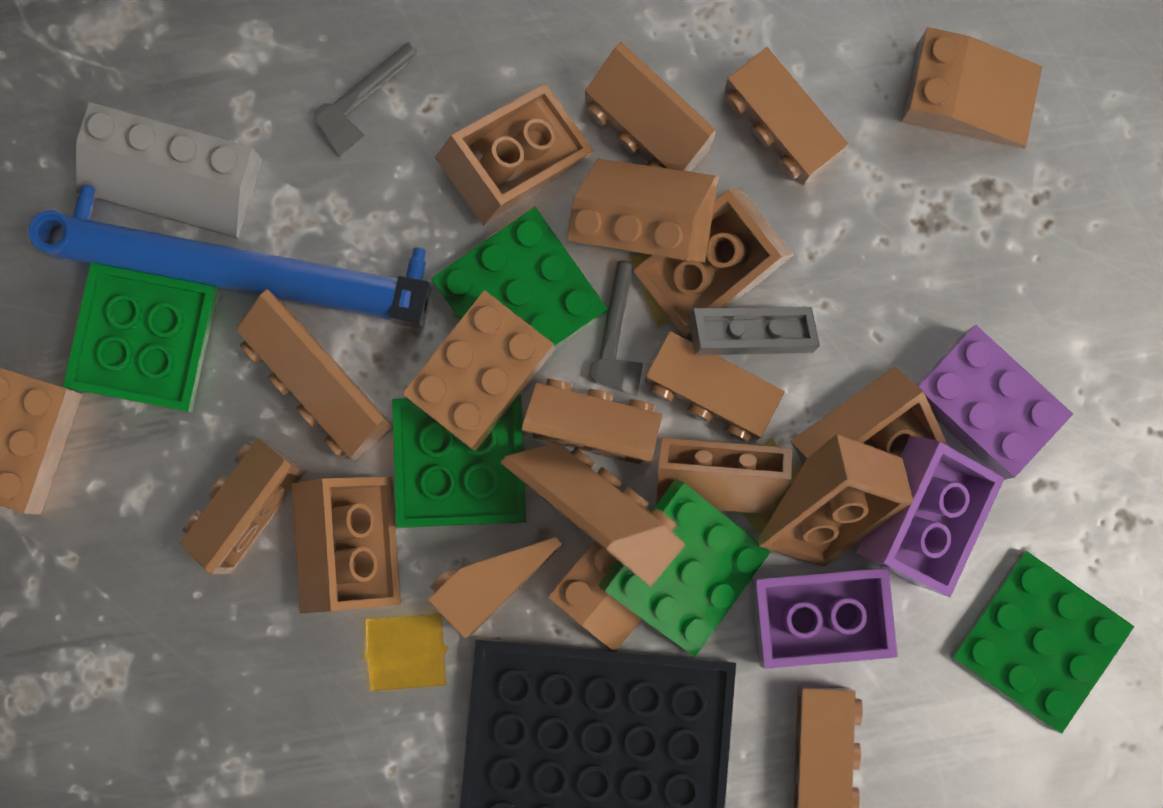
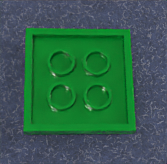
(529, 275)
(141, 337)
(448, 482)
(700, 580)
(1042, 641)

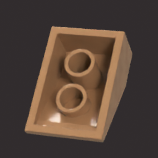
(971, 89)
(512, 153)
(738, 257)
(837, 501)
(480, 589)

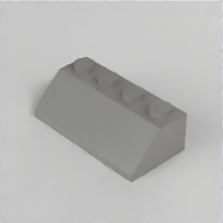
(165, 169)

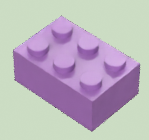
(992, 403)
(939, 529)
(824, 618)

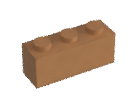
(784, 117)
(713, 388)
(727, 473)
(826, 747)

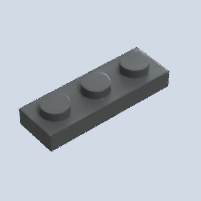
(753, 330)

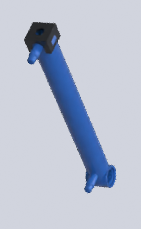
(236, 269)

